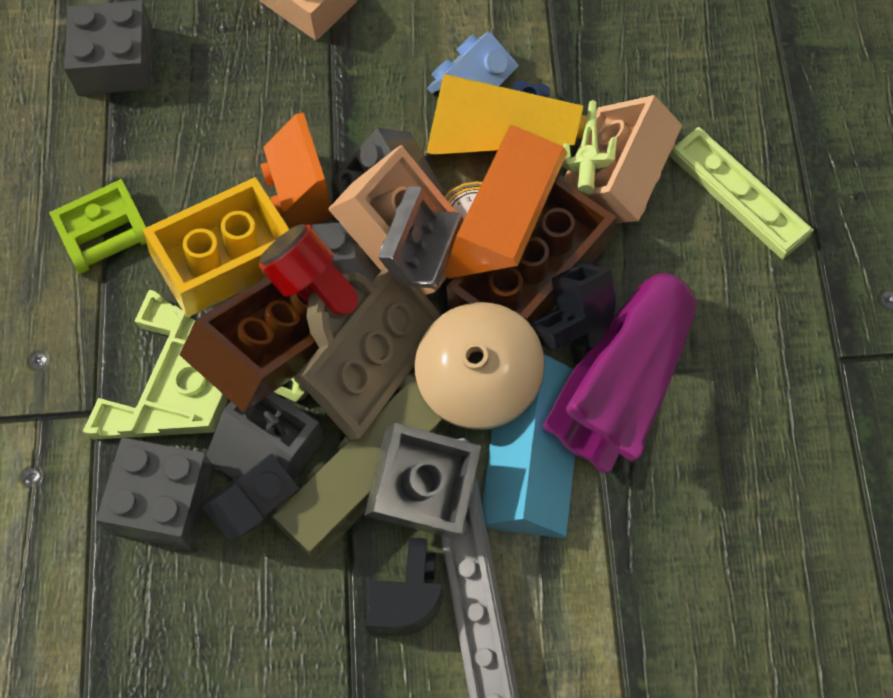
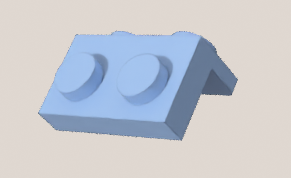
(479, 60)

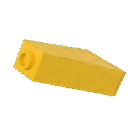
(478, 115)

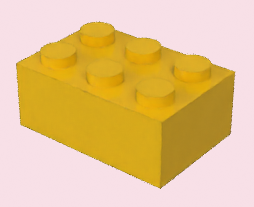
(215, 245)

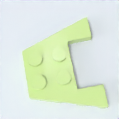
(176, 395)

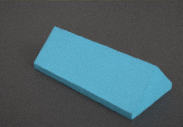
(530, 468)

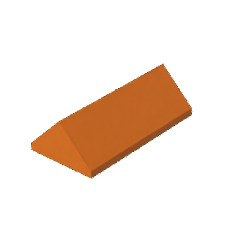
(506, 204)

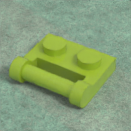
(94, 216)

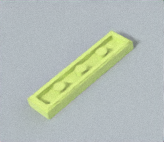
(741, 193)

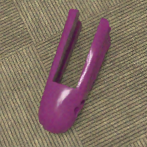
(625, 376)

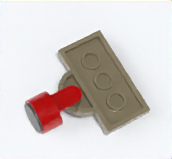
(361, 327)

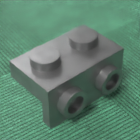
(419, 240)

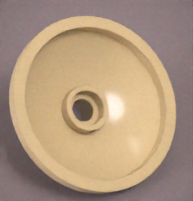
(484, 392)

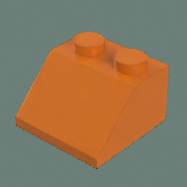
(296, 175)

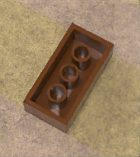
(566, 234)
(251, 343)

